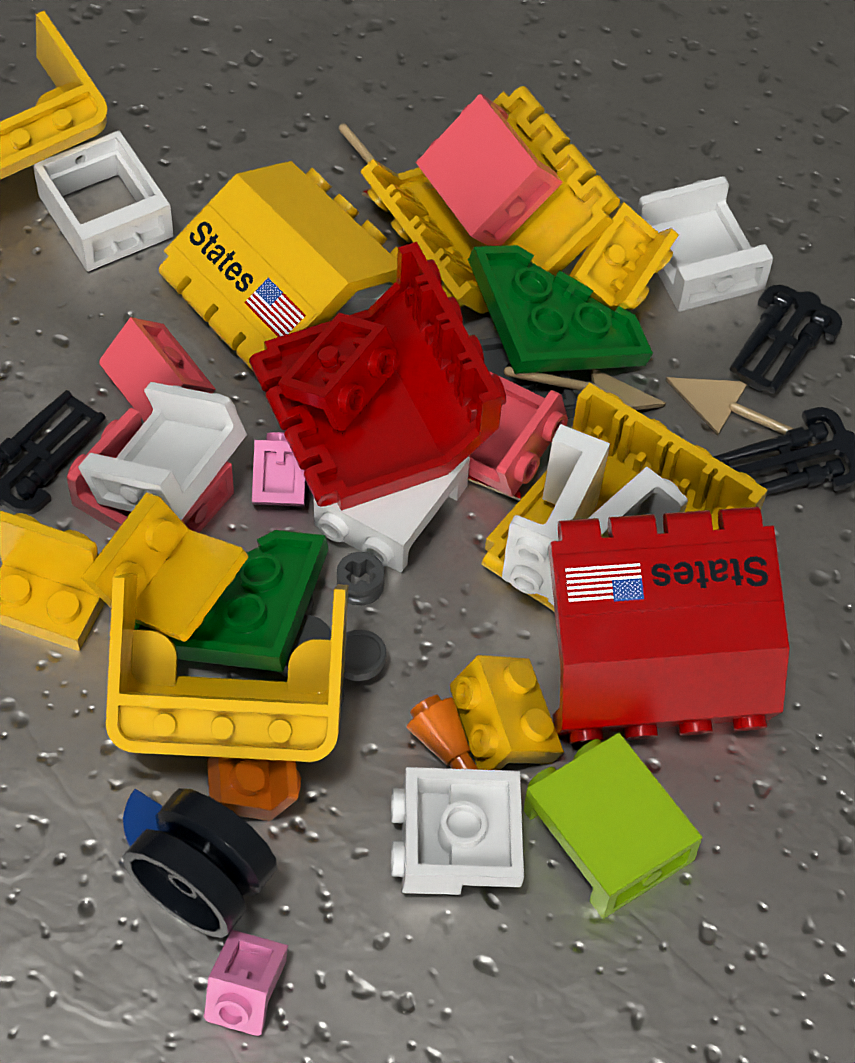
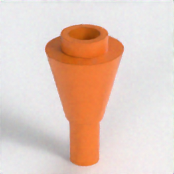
(441, 731)

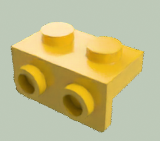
(624, 259)
(504, 713)

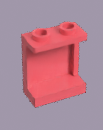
(487, 173)
(524, 433)
(112, 442)

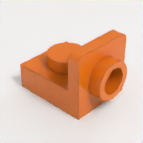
(253, 786)

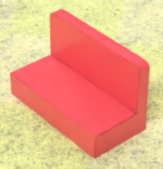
(147, 354)

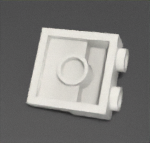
(457, 830)

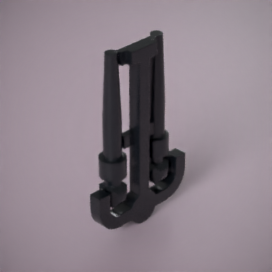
(777, 301)
(841, 444)
(39, 460)

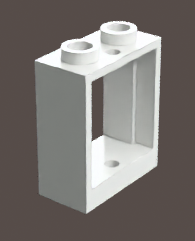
(116, 232)

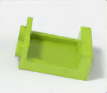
(613, 821)

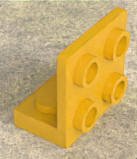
(175, 568)
(44, 582)

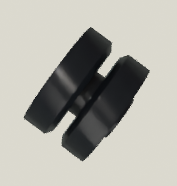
(200, 862)

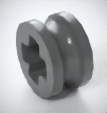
(359, 564)

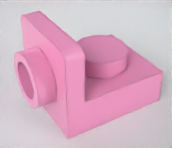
(276, 473)
(244, 982)

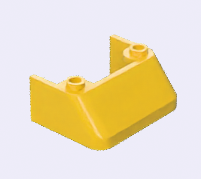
(61, 116)
(221, 717)

